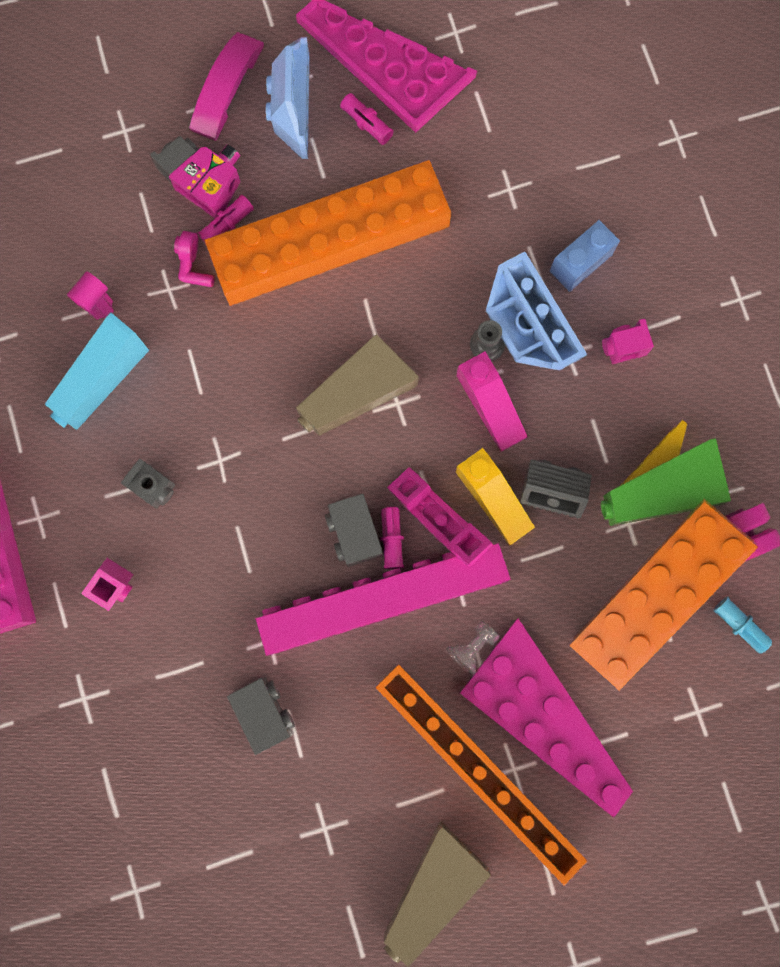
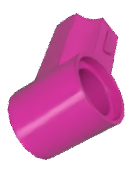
(91, 296)

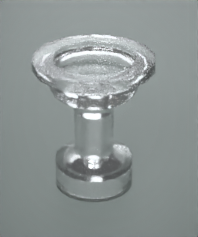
(465, 656)

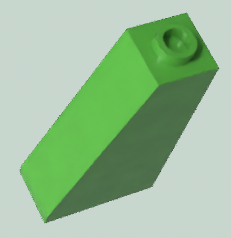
(670, 488)

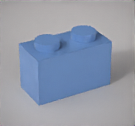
(584, 255)

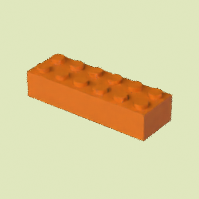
(663, 594)

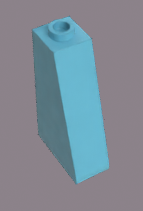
(96, 372)

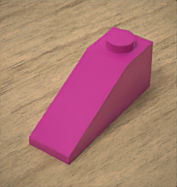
(491, 401)

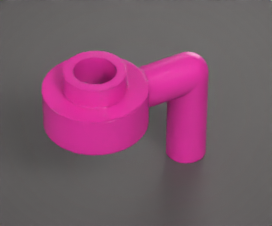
(187, 247)

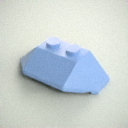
(290, 96)
(530, 317)

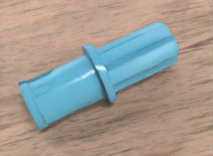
(743, 625)

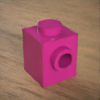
(108, 584)

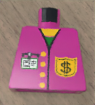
(208, 179)

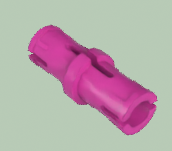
(353, 107)
(227, 219)

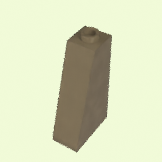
(359, 385)
(436, 893)

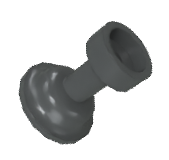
(488, 339)

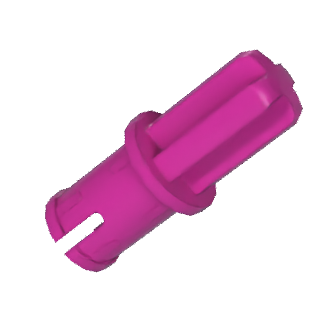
(392, 538)

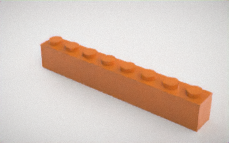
(481, 775)

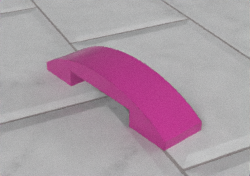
(222, 83)
(439, 518)

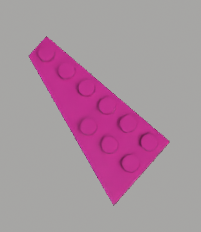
(389, 65)
(533, 706)

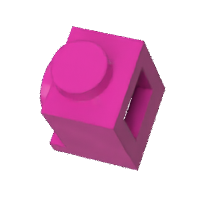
(628, 342)

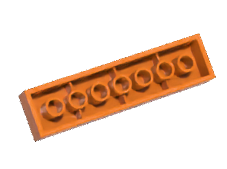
(329, 232)

